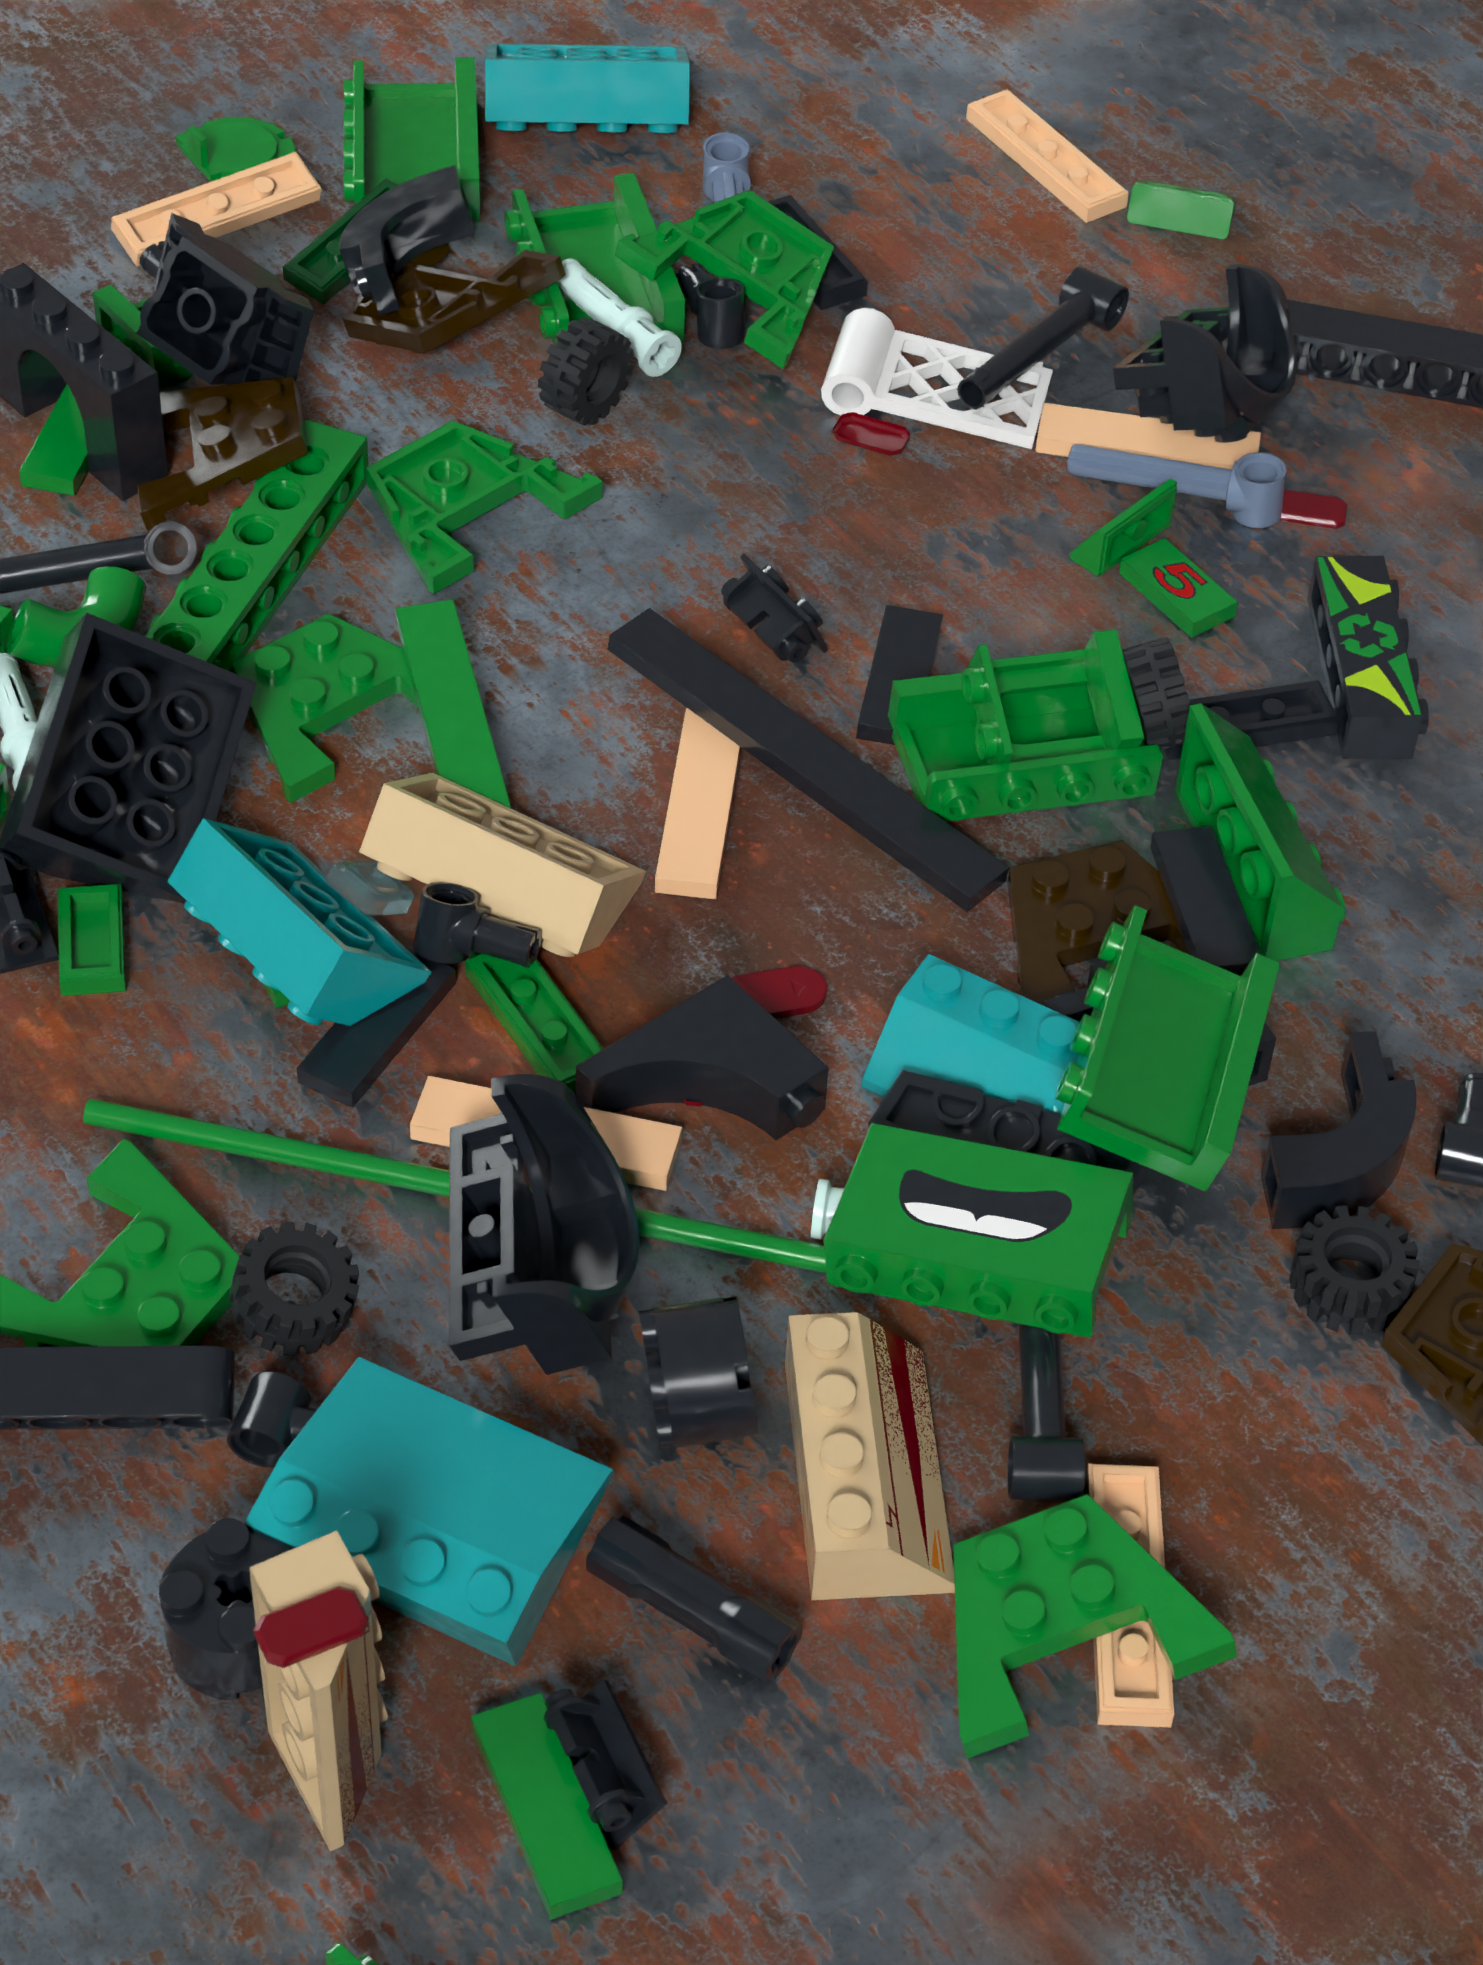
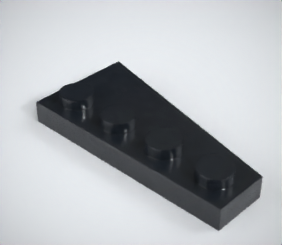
(968, 1115)

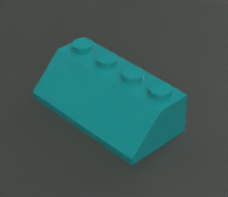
(292, 925)
(973, 1036)

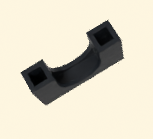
(56, 344)

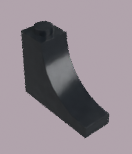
(713, 1052)

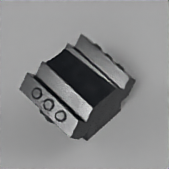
(222, 311)

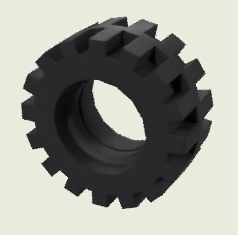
(585, 371)
(1158, 692)
(298, 1254)

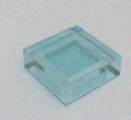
(369, 888)

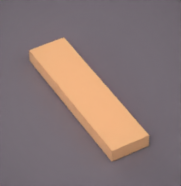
(1047, 156)
(222, 204)
(1068, 425)
(698, 811)
(640, 1146)
(1129, 1666)

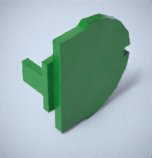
(233, 145)

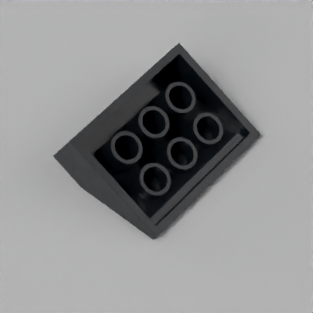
(124, 760)

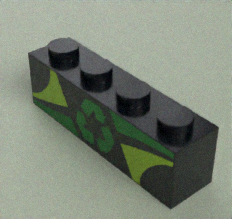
(1366, 657)

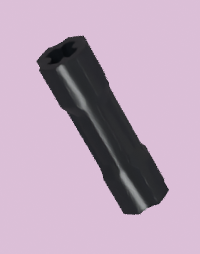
(737, 1624)

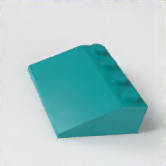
(586, 86)
(441, 1500)

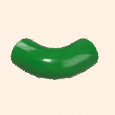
(40, 629)

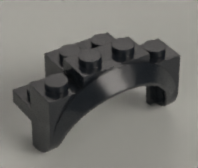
(1213, 391)
(542, 1261)

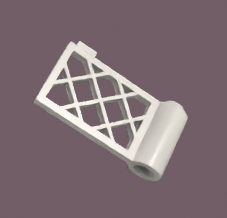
(866, 369)

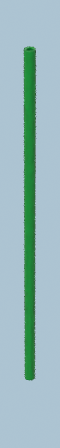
(426, 1179)

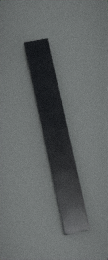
(809, 760)

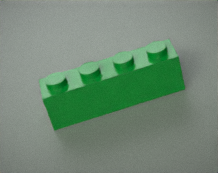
(1270, 862)

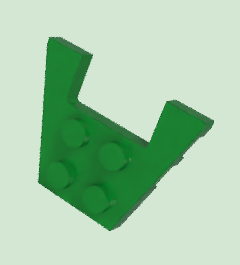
(750, 243)
(456, 478)
(312, 684)
(150, 1287)
(1054, 1587)

